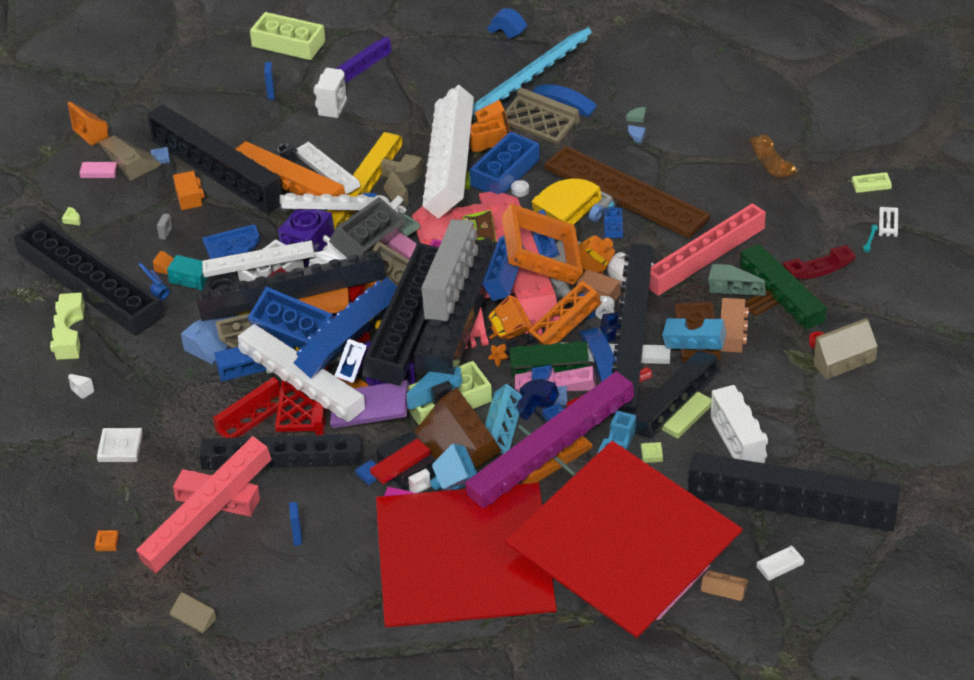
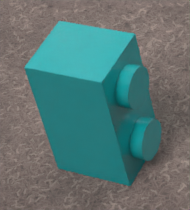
(187, 272)

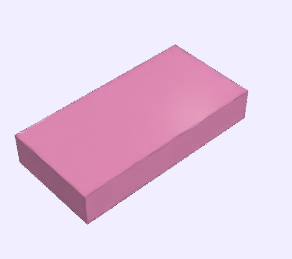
(98, 170)

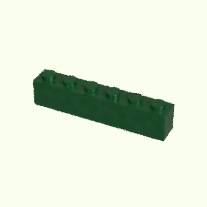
(784, 286)

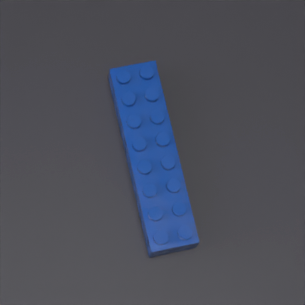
(347, 324)

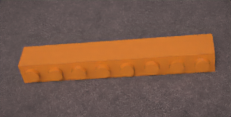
(292, 176)

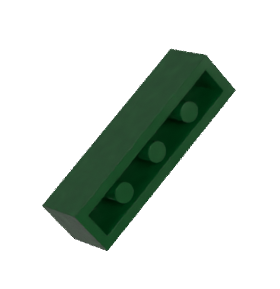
(558, 355)

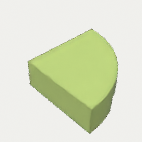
(71, 217)

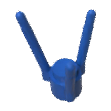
(158, 287)

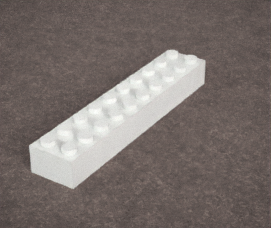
(448, 152)

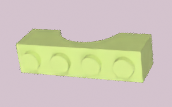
(66, 341)

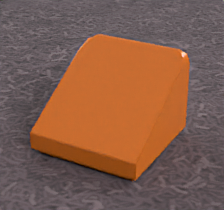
(162, 262)

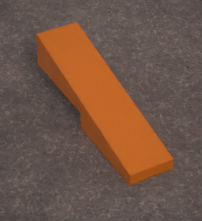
(568, 454)

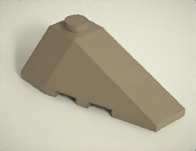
(129, 158)

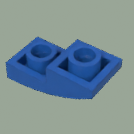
(613, 222)

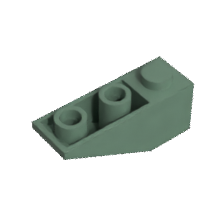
(732, 280)

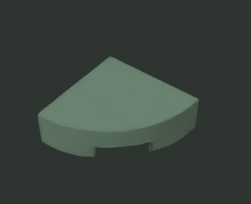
(636, 115)

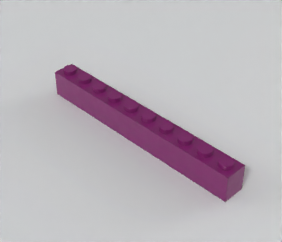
(549, 439)

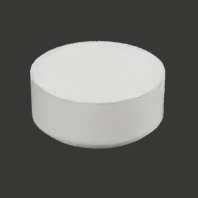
(520, 188)

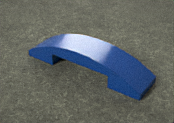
(567, 97)
(599, 350)

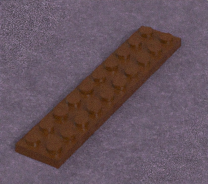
(629, 192)

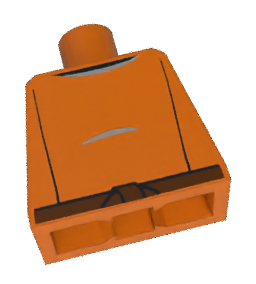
(492, 112)

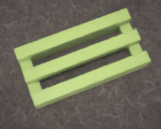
(871, 182)

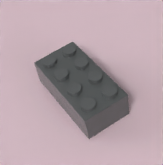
(366, 228)

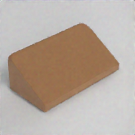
(724, 585)

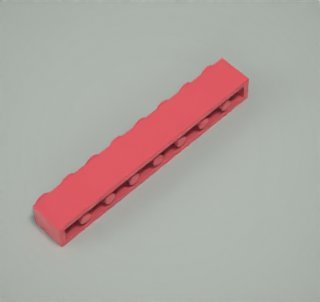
(706, 248)
(204, 504)

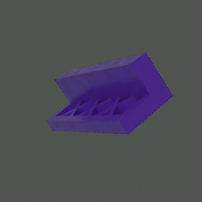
(365, 58)

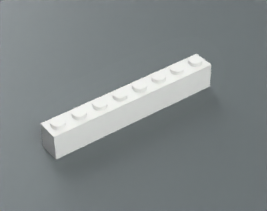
(280, 359)

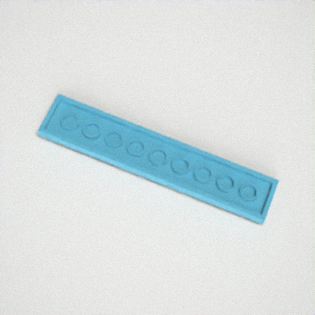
(533, 68)

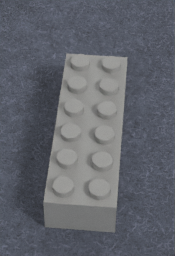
(449, 270)

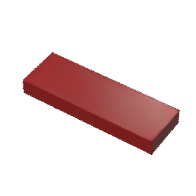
(400, 461)

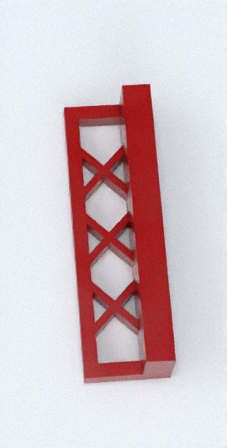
(246, 408)

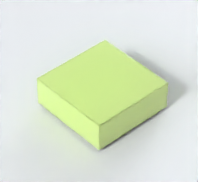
(651, 452)

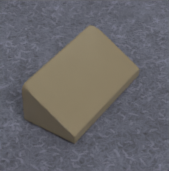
(394, 187)
(193, 613)

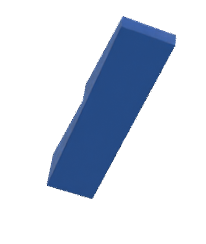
(546, 245)

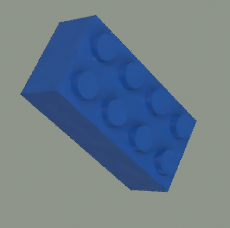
(504, 164)
(287, 317)

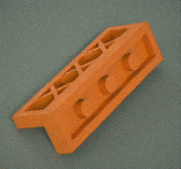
(568, 318)

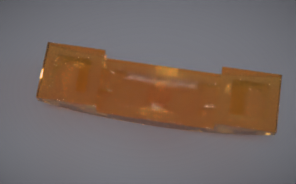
(770, 158)

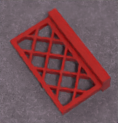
(318, 411)

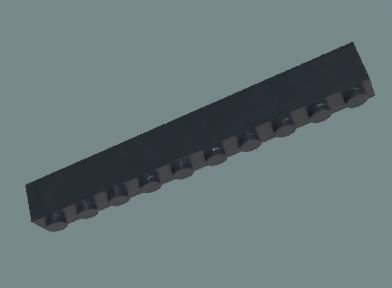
(296, 284)
(632, 318)

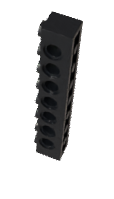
(288, 450)

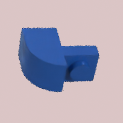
(509, 21)

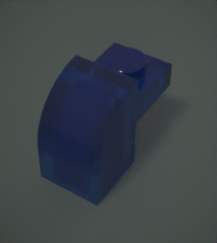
(536, 393)

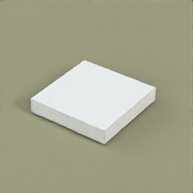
(120, 445)

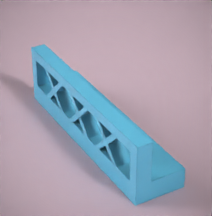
(498, 415)

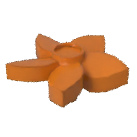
(498, 354)

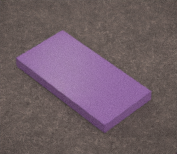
(381, 403)

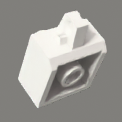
(330, 93)

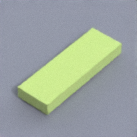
(687, 415)

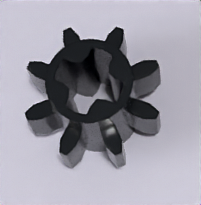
(287, 151)

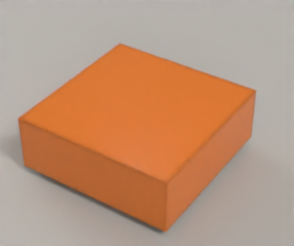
(107, 540)

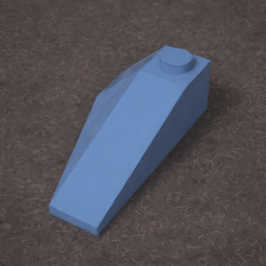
(203, 339)

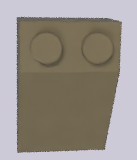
(393, 262)

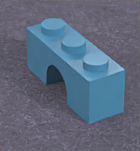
(708, 336)
(621, 430)

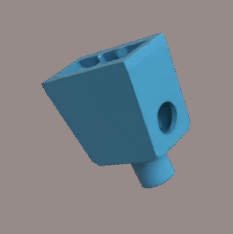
(453, 468)

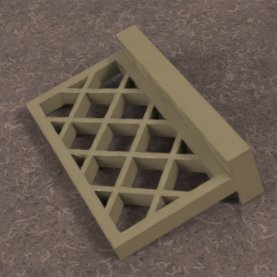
(545, 107)

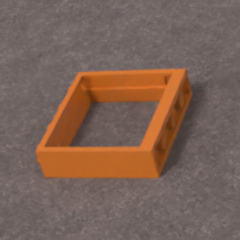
(521, 217)

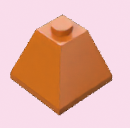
(87, 124)

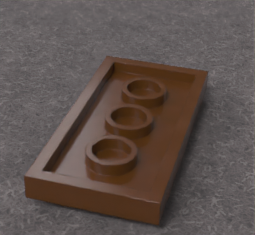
(695, 315)

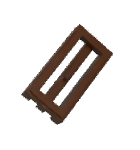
(758, 301)

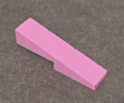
(575, 380)

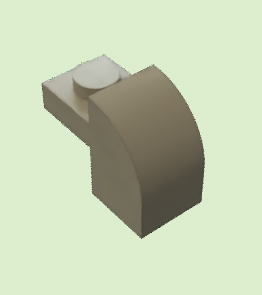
(407, 170)

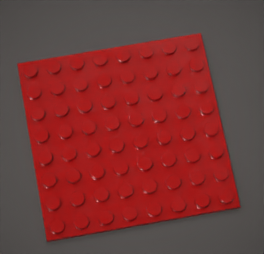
(624, 538)
(450, 558)

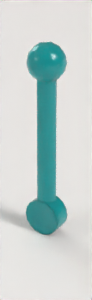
(866, 248)

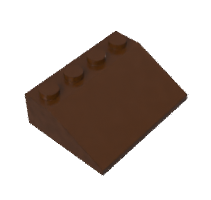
(456, 423)

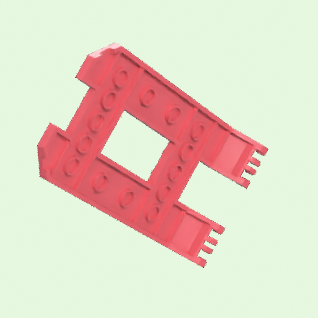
(531, 288)

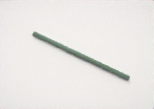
(555, 458)

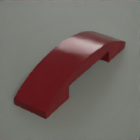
(821, 266)

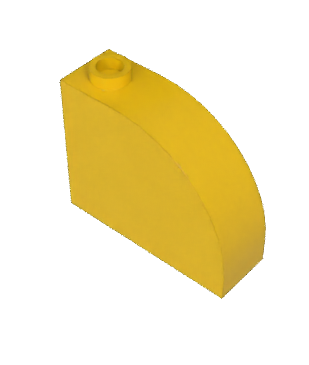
(568, 199)

